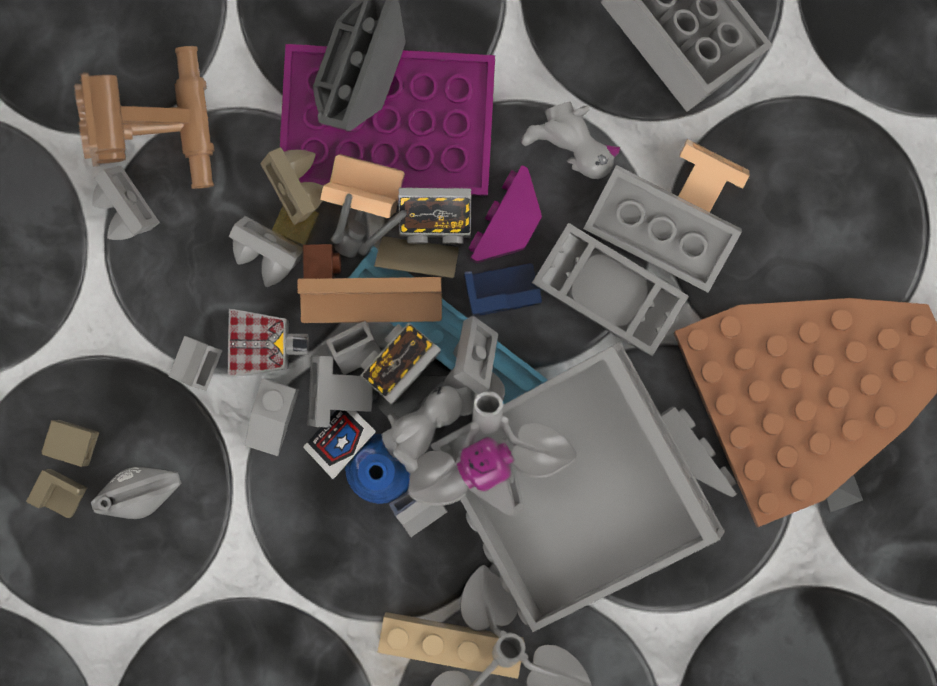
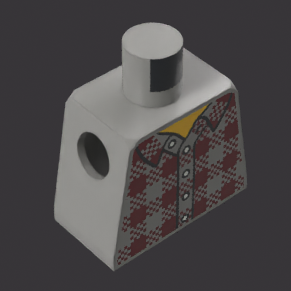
(261, 343)

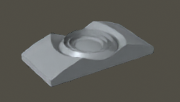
(610, 289)

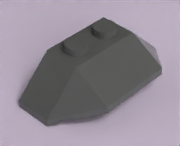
(359, 63)

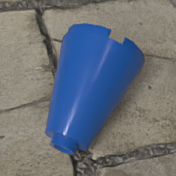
(359, 476)

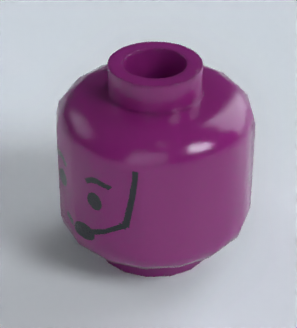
(485, 464)

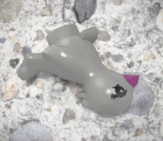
(570, 132)
(414, 431)

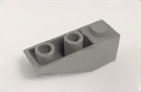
(697, 452)

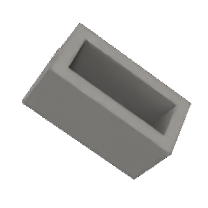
(353, 347)
(195, 363)
(414, 514)

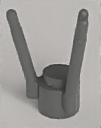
(351, 237)

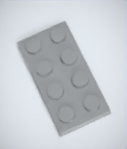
(662, 228)

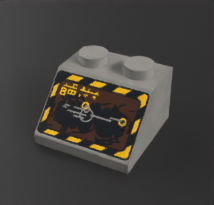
(435, 214)
(400, 362)

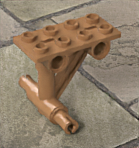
(108, 124)

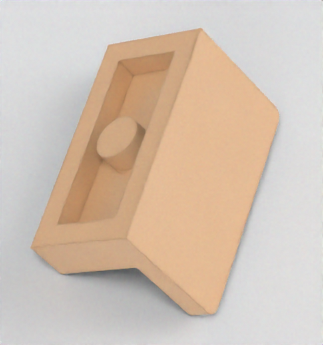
(371, 185)

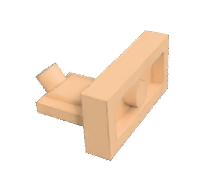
(708, 175)

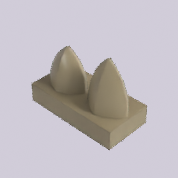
(284, 173)

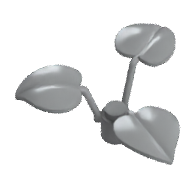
(537, 451)
(489, 605)

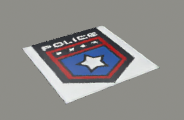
(338, 444)

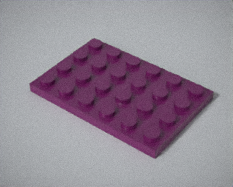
(429, 127)

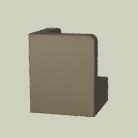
(70, 443)
(56, 493)

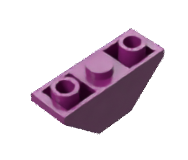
(510, 221)

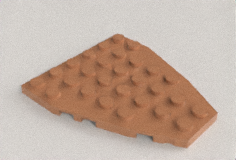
(809, 390)

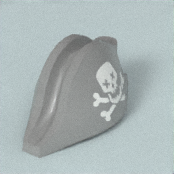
(135, 492)

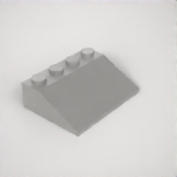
(691, 42)

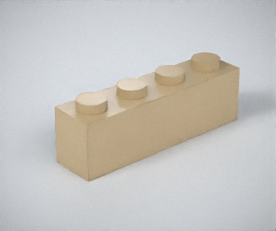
(440, 644)

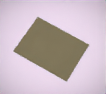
(417, 258)

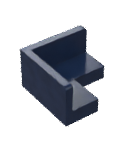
(502, 289)

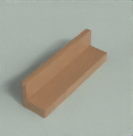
(370, 300)

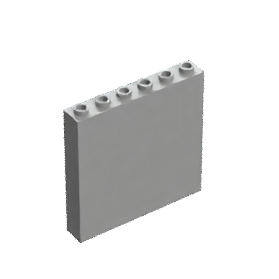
(607, 515)

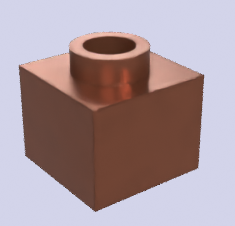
(320, 261)

